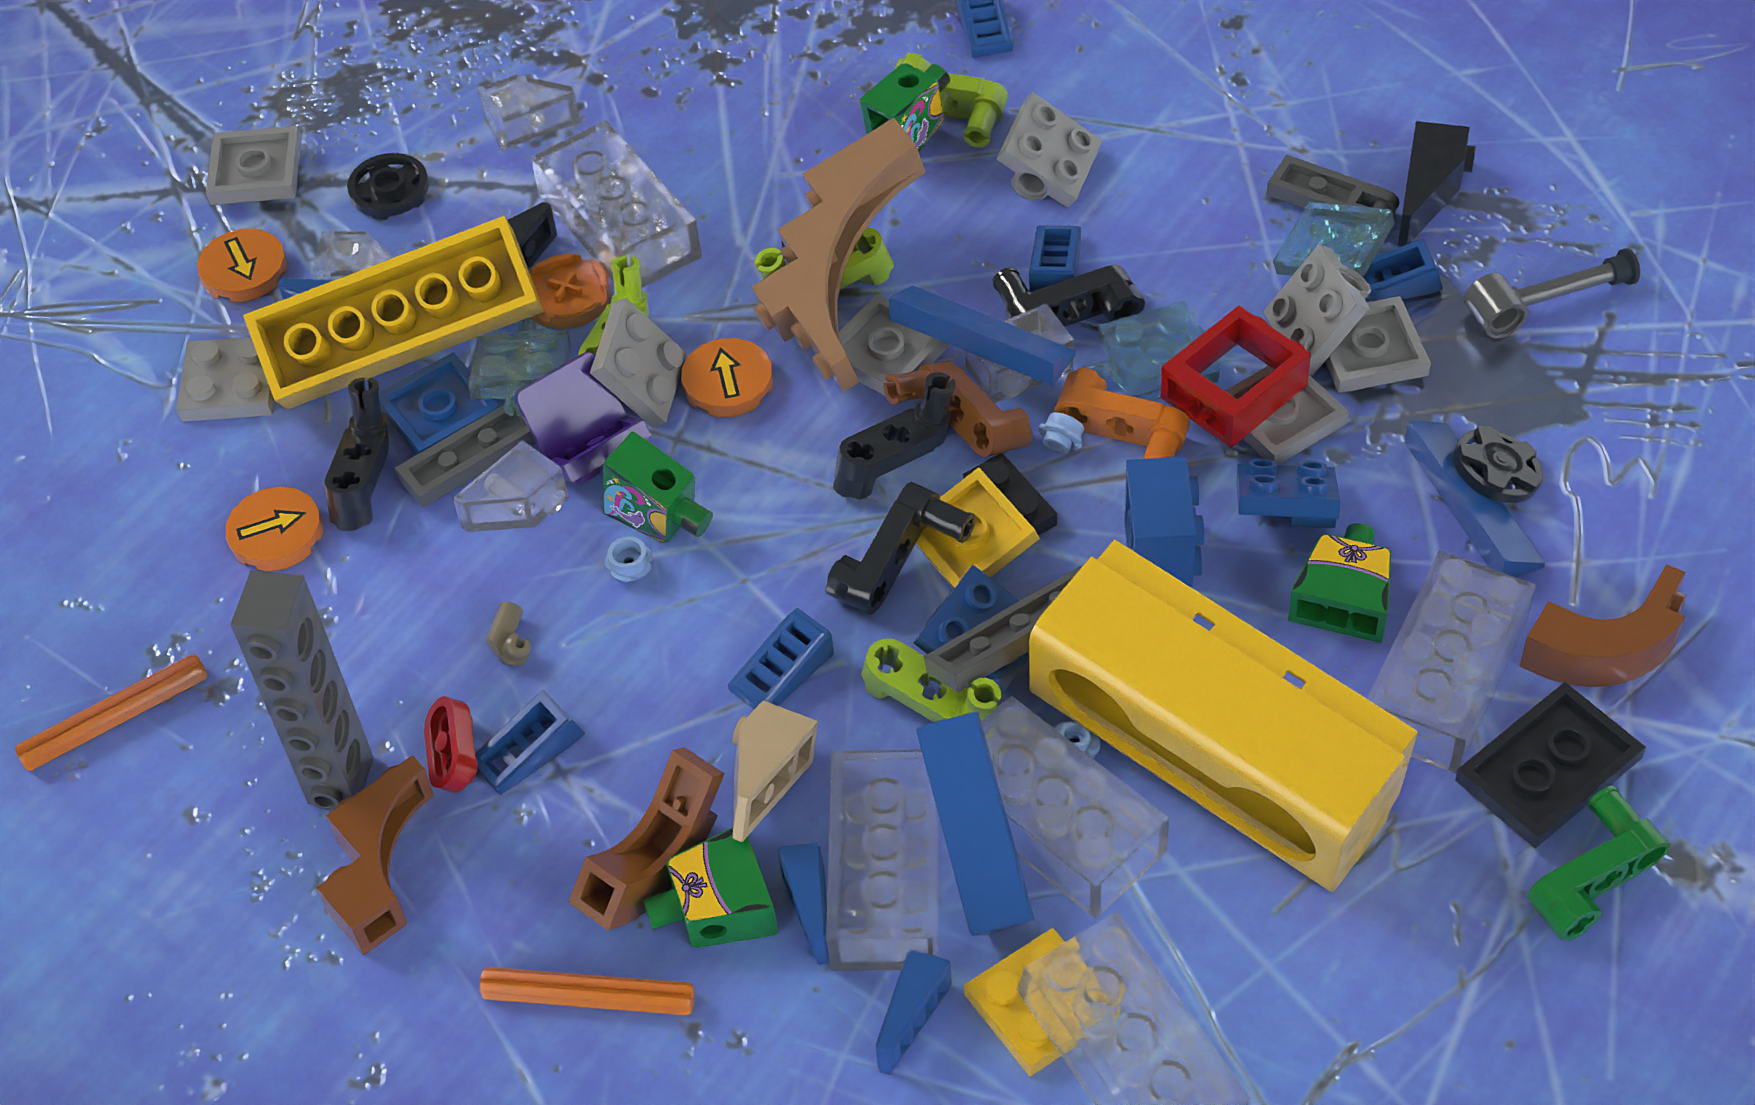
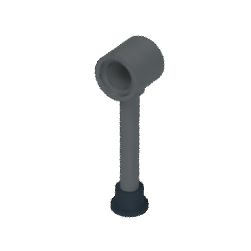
(1504, 310)

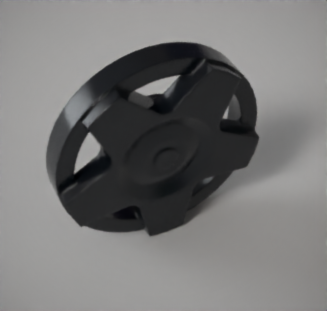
(388, 189)
(1500, 462)

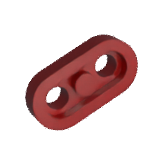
(450, 745)

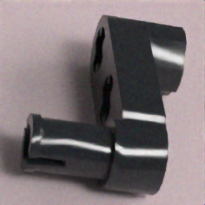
(1075, 299)
(894, 440)
(358, 459)
(869, 581)

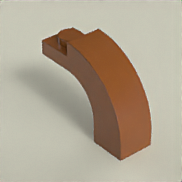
(1607, 650)
(678, 818)

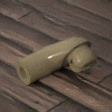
(503, 637)

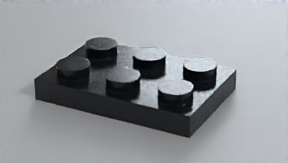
(1549, 764)

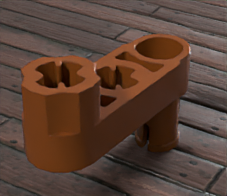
(971, 410)

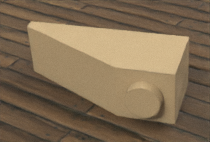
(770, 757)

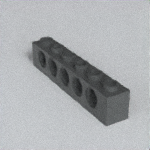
(302, 687)

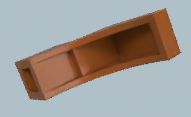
(367, 830)

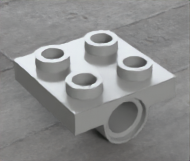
(1048, 152)
(1319, 304)

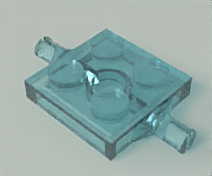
(1143, 344)
(512, 361)

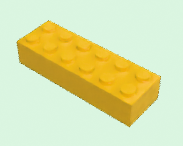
(393, 313)

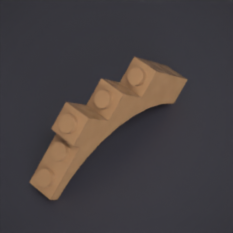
(843, 201)

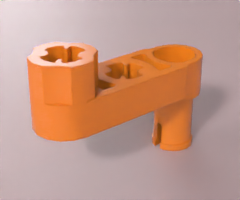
(1122, 416)

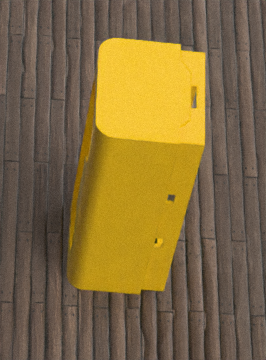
(1215, 716)

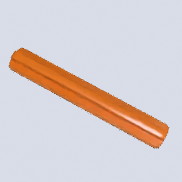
(110, 712)
(587, 990)

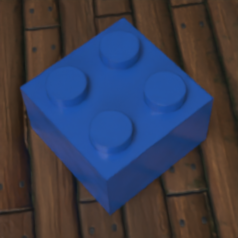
(1162, 515)

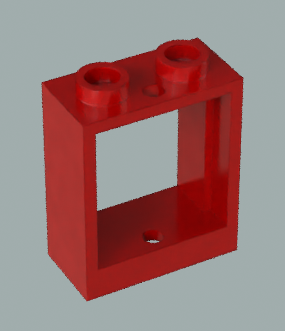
(1213, 407)

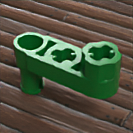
(1568, 892)

